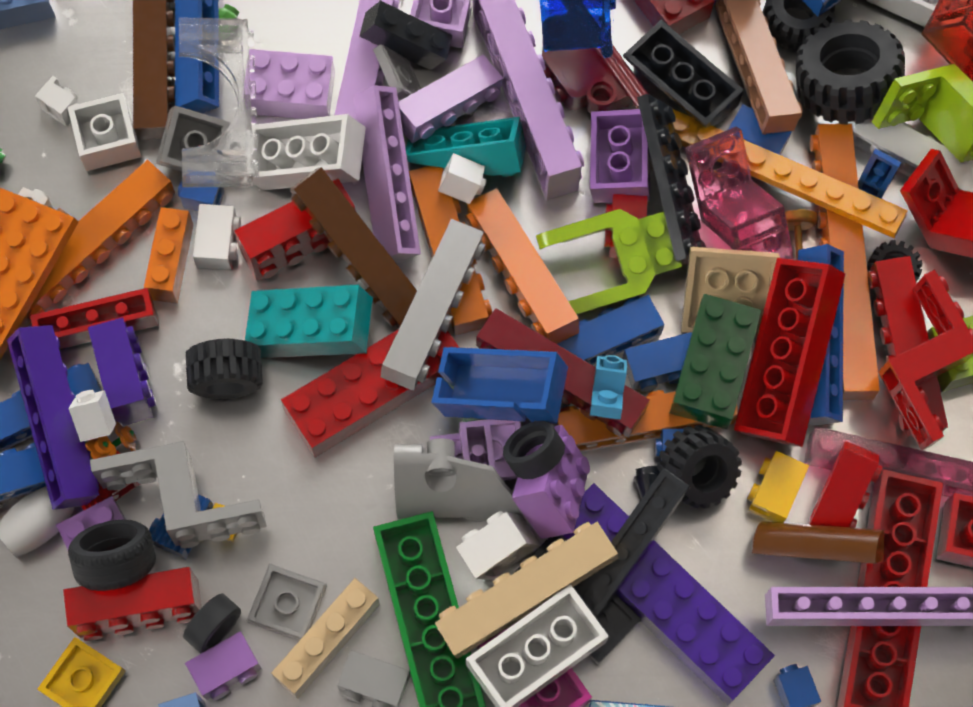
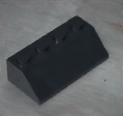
(685, 75)

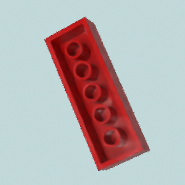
(790, 351)
(353, 396)

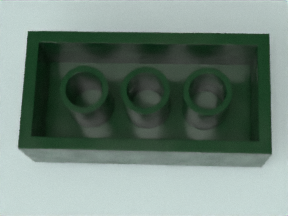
(715, 361)

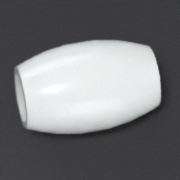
(31, 522)

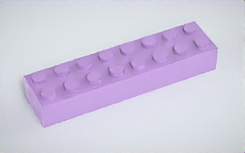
(530, 95)

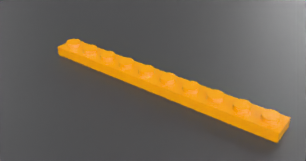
(804, 181)

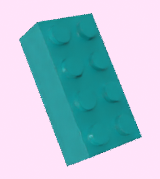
(310, 321)

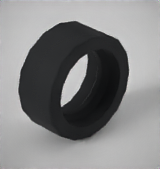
(539, 461)
(212, 623)

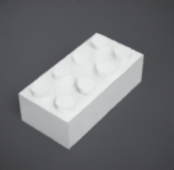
(298, 147)
(537, 649)

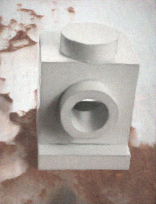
(56, 100)

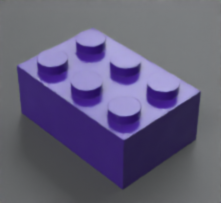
(122, 371)

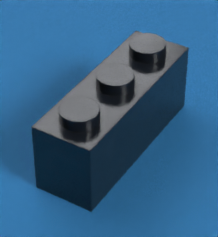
(406, 35)

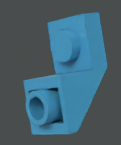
(608, 387)

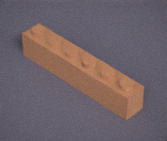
(759, 65)

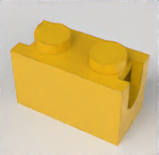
(778, 487)

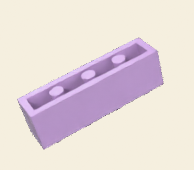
(449, 98)

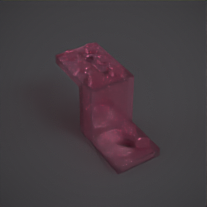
(731, 201)

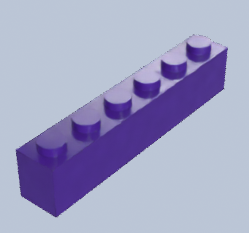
(47, 404)

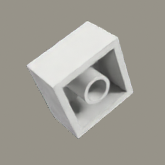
(104, 132)
(497, 545)

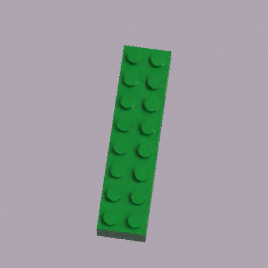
(419, 593)

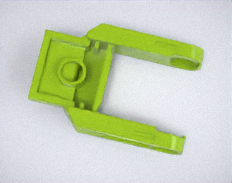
(641, 249)

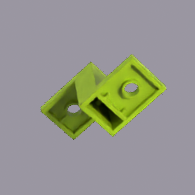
(939, 100)

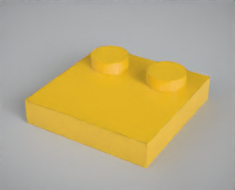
(81, 677)

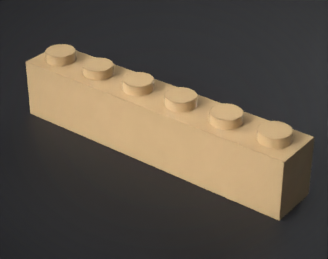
(526, 589)

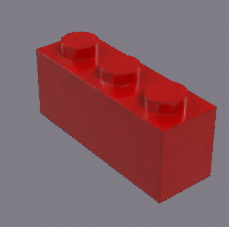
(846, 487)

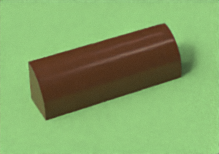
(819, 542)

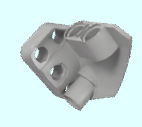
(447, 484)

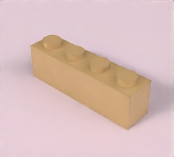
(326, 638)

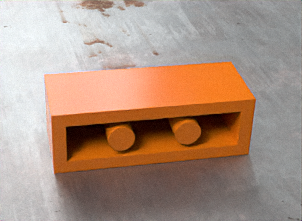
(169, 254)

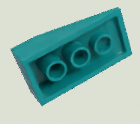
(492, 143)

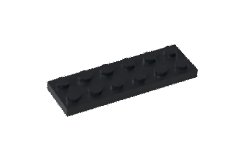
(671, 176)

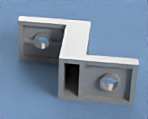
(179, 494)

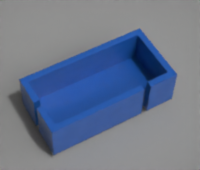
(500, 384)

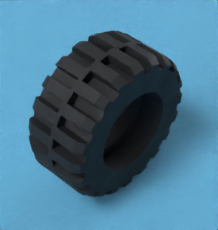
(845, 47)

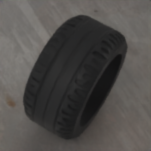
(112, 555)

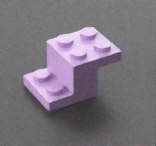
(484, 443)

